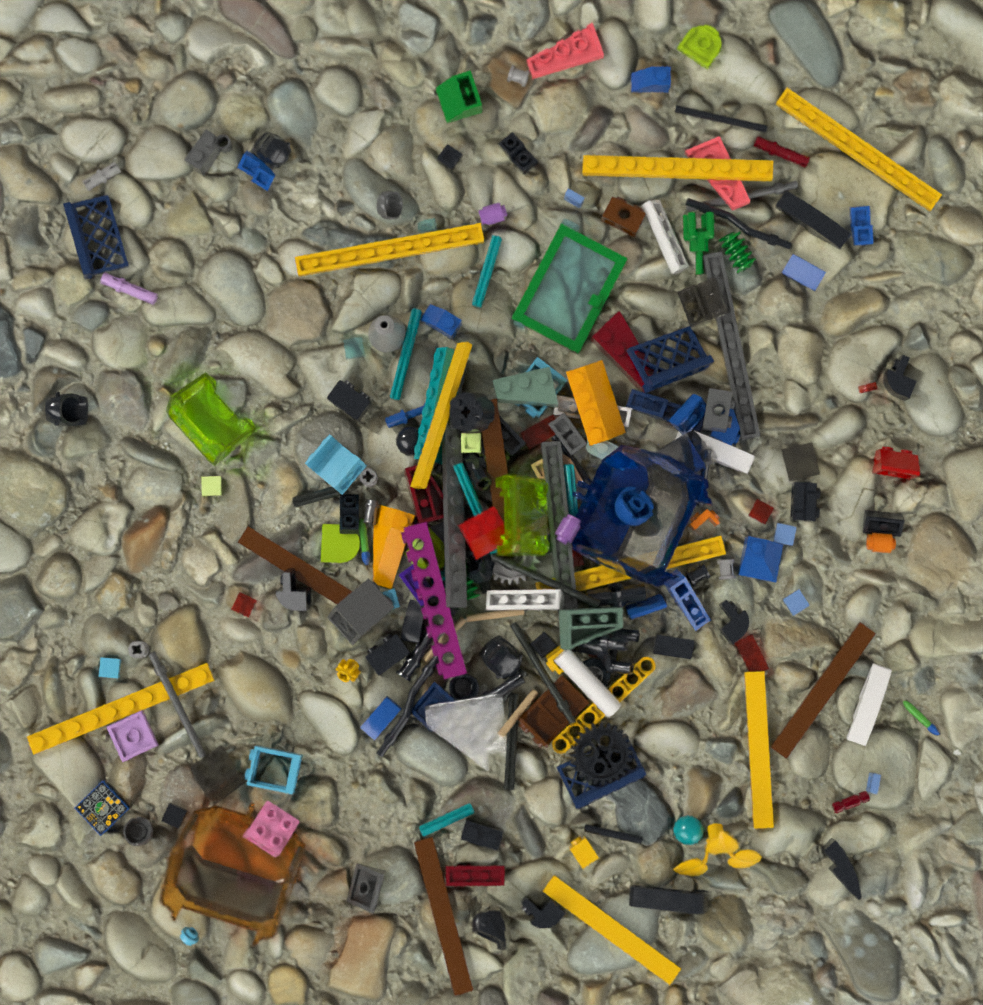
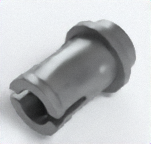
(371, 512)

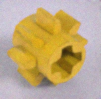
(348, 670)

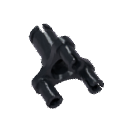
(607, 647)

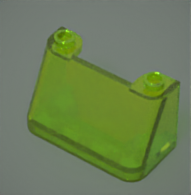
(207, 419)
(524, 516)

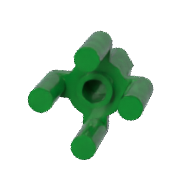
(698, 237)

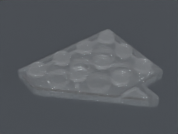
(470, 726)

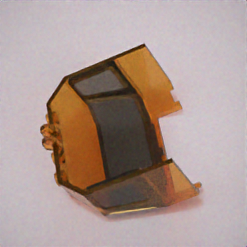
(227, 875)

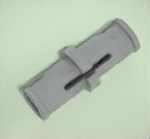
(101, 176)

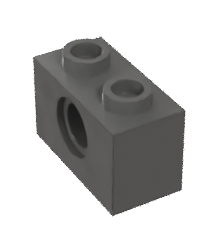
(715, 399)

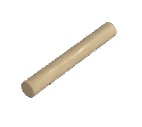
(493, 615)
(458, 624)
(518, 712)

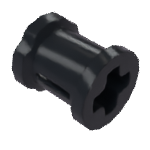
(697, 575)

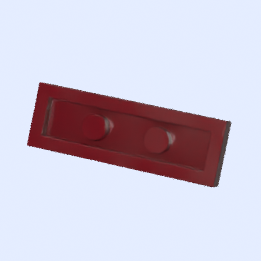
(475, 875)

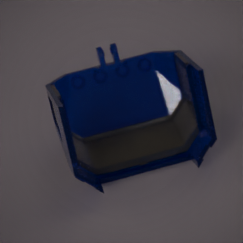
(646, 548)

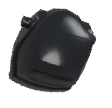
(271, 150)
(66, 409)
(501, 657)
(490, 926)

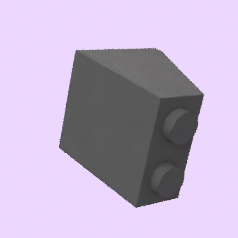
(360, 611)

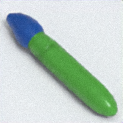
(364, 542)
(921, 718)

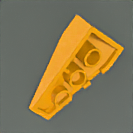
(388, 544)

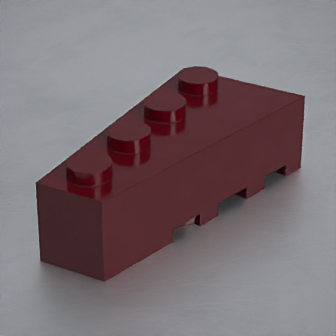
(613, 341)

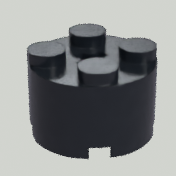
(471, 412)

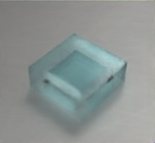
(354, 348)

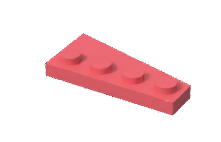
(567, 53)
(730, 190)

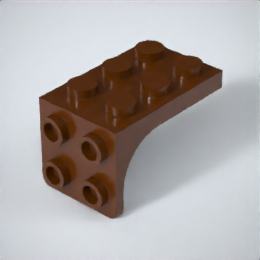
(544, 718)

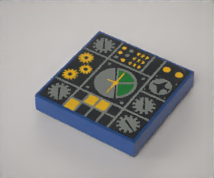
(102, 808)

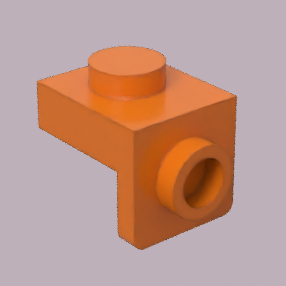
(698, 519)

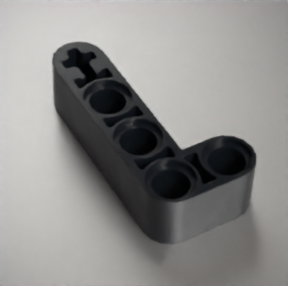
(667, 899)

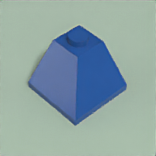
(760, 559)

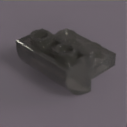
(703, 302)

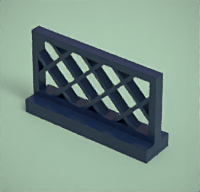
(80, 242)
(675, 373)
(601, 791)

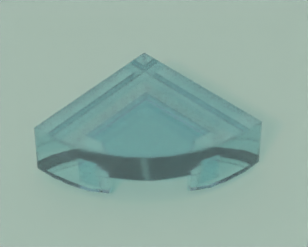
(427, 225)

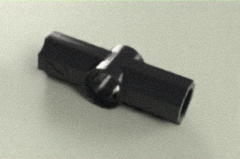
(476, 470)
(618, 595)

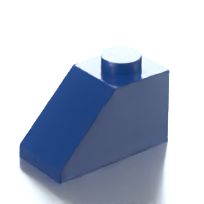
(651, 80)
(441, 321)
(731, 435)

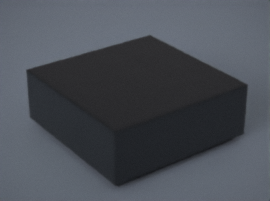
(449, 157)
(543, 644)
(174, 815)

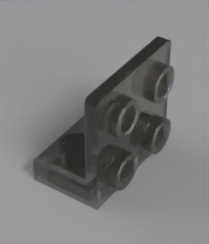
(218, 775)

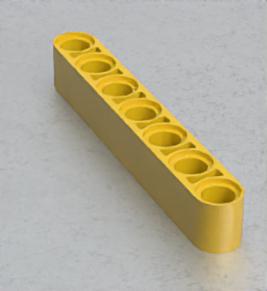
(598, 714)

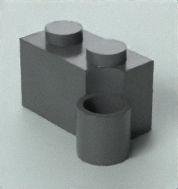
(206, 151)

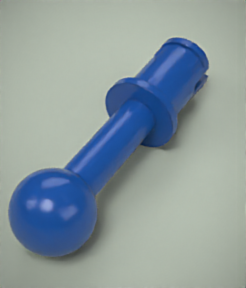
(402, 416)

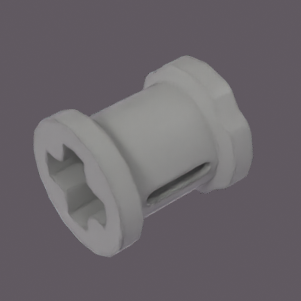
(518, 76)
(373, 481)
(726, 569)
(144, 648)

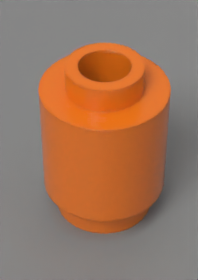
(880, 542)

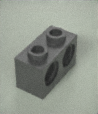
(568, 433)

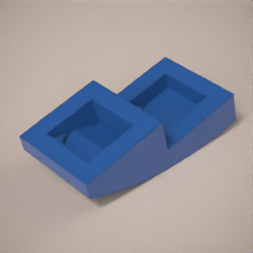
(261, 173)
(861, 225)
(380, 718)

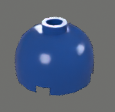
(633, 506)

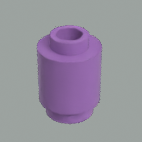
(492, 214)
(567, 529)

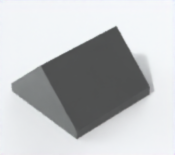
(366, 887)

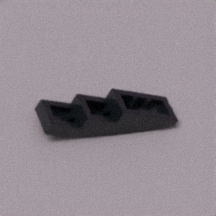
(813, 219)

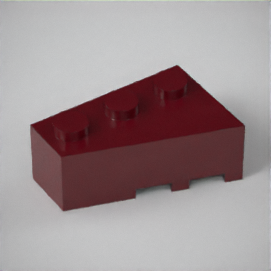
(426, 502)

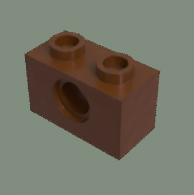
(630, 225)

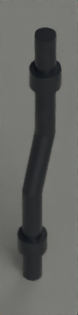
(771, 239)
(390, 738)

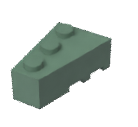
(528, 388)
(585, 624)

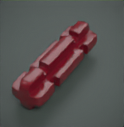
(851, 802)

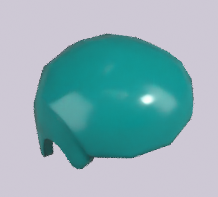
(688, 830)

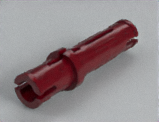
(785, 153)

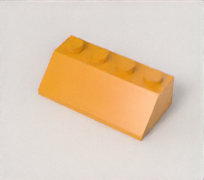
(595, 402)

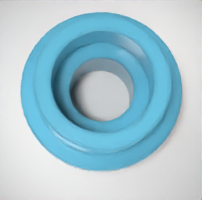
(189, 936)

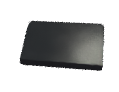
(883, 523)
(673, 646)

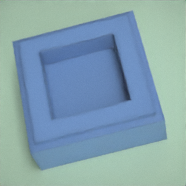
(574, 198)
(784, 534)
(795, 602)
(873, 783)

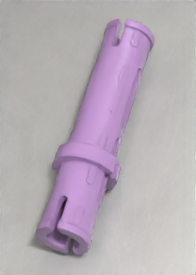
(122, 285)

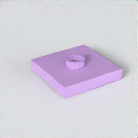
(132, 736)

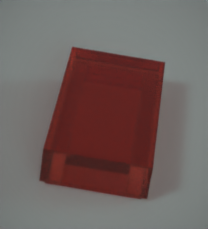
(538, 433)
(751, 654)

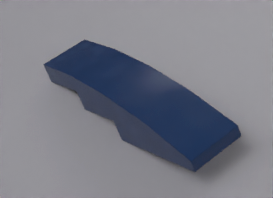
(656, 407)

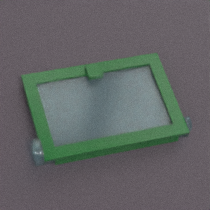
(569, 288)

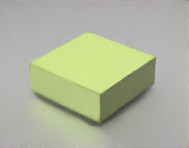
(471, 443)
(211, 486)

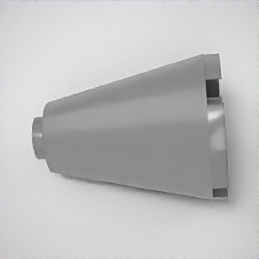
(387, 333)

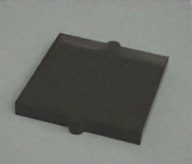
(800, 461)

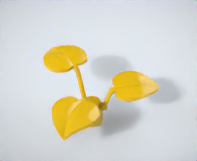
(718, 843)

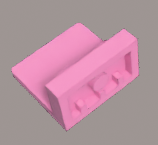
(271, 829)

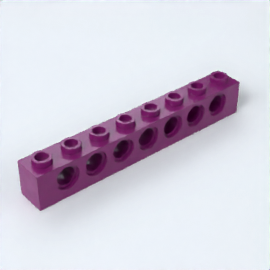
(456, 666)

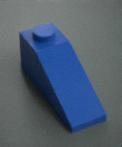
(687, 600)

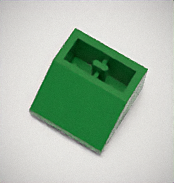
(459, 97)

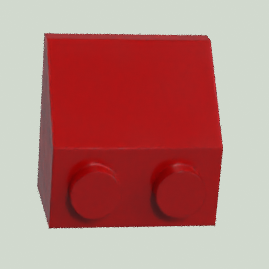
(896, 464)
(483, 532)

